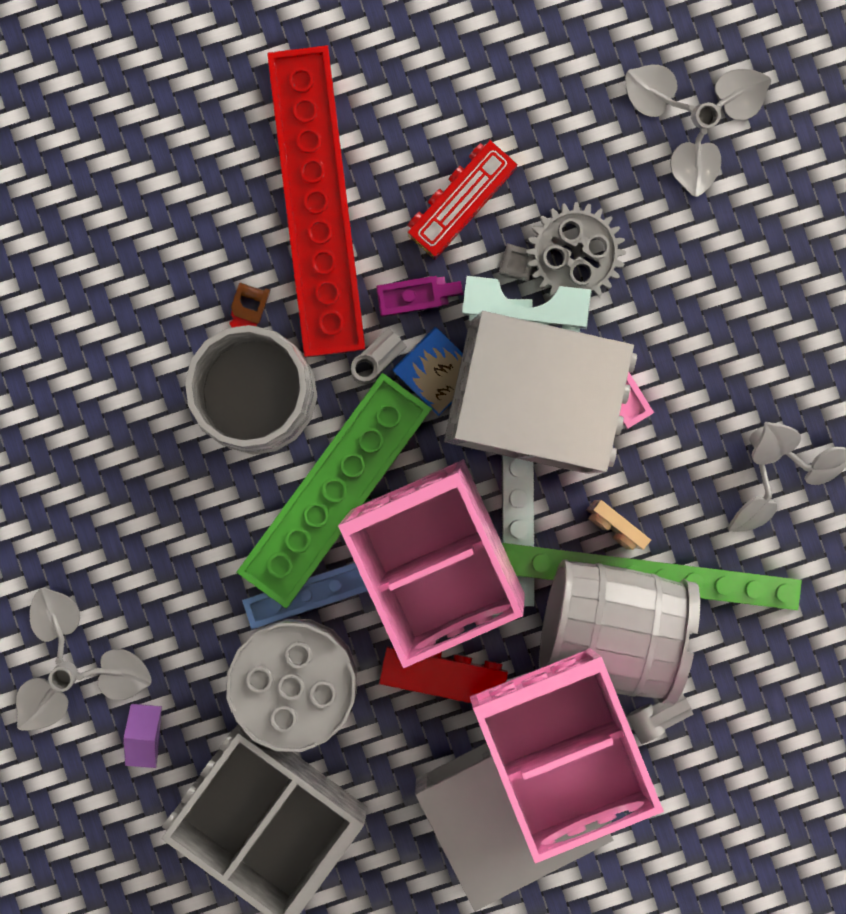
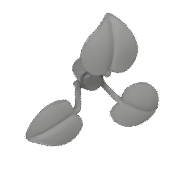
(740, 93)
(769, 446)
(42, 702)

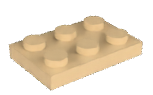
(626, 534)

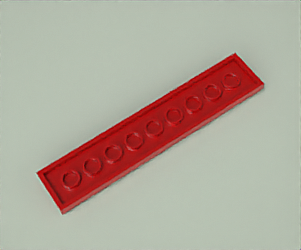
(316, 201)

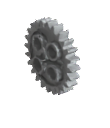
(589, 227)

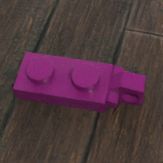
(416, 295)

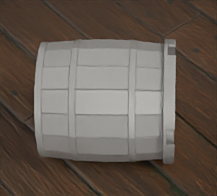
(251, 389)
(628, 619)
(292, 685)

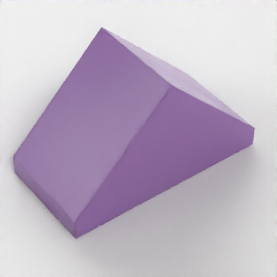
(142, 735)

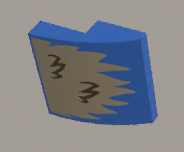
(432, 370)

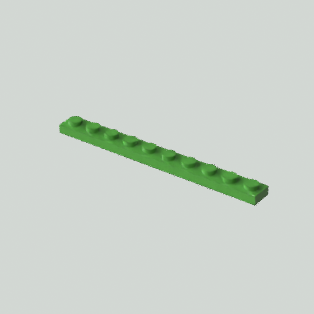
(712, 583)

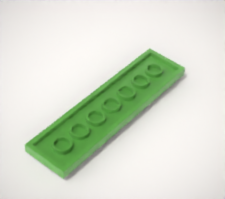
(332, 488)

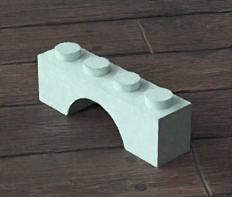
(566, 308)

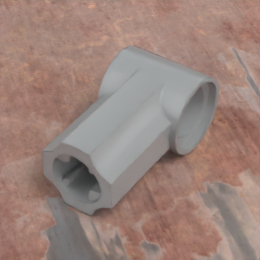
(379, 355)
(653, 719)

